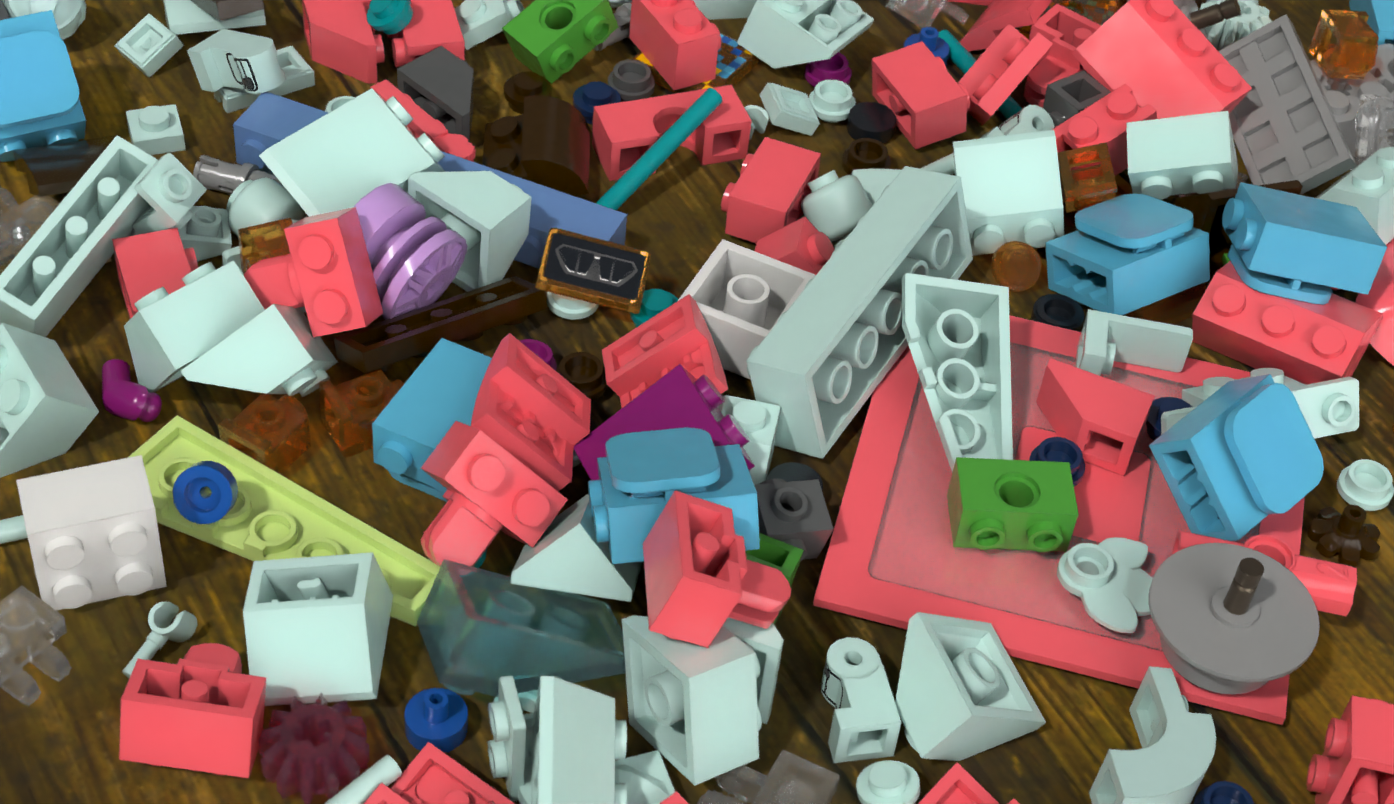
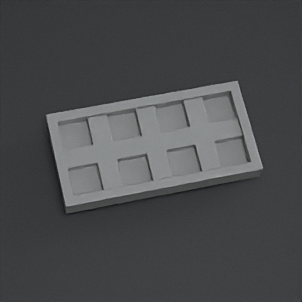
(1285, 119)

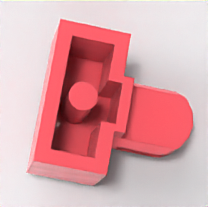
(1066, 32)
(323, 273)
(484, 495)
(702, 574)
(194, 713)

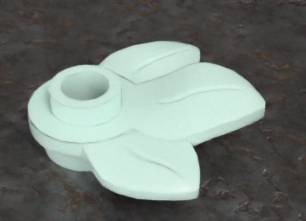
(1108, 581)

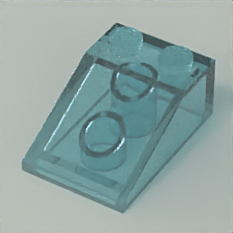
(494, 629)

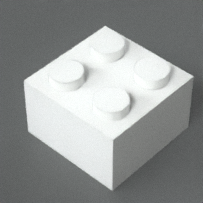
(743, 299)
(92, 533)

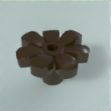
(1345, 535)

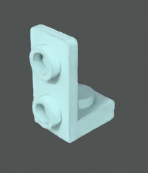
(1131, 341)
(512, 745)

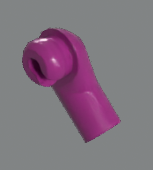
(127, 398)

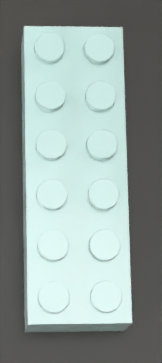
(848, 319)

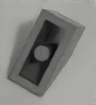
(441, 87)

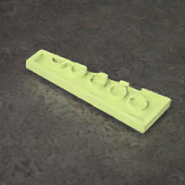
(277, 516)

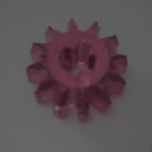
(313, 748)

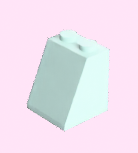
(351, 154)

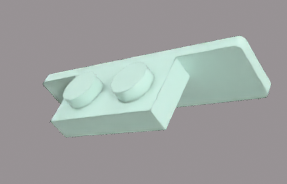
(1327, 405)

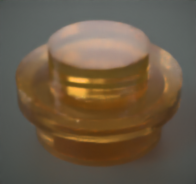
(1016, 266)

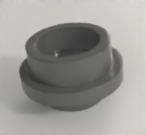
(632, 80)

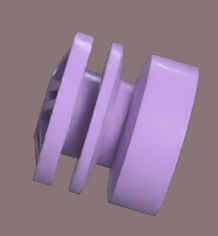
(408, 254)

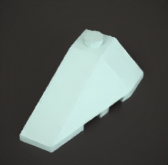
(963, 361)

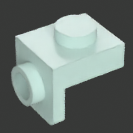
(485, 18)
(171, 194)

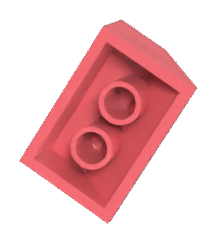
(1162, 61)
(1282, 333)

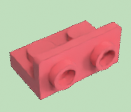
(1001, 70)

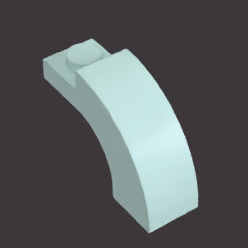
(1173, 751)

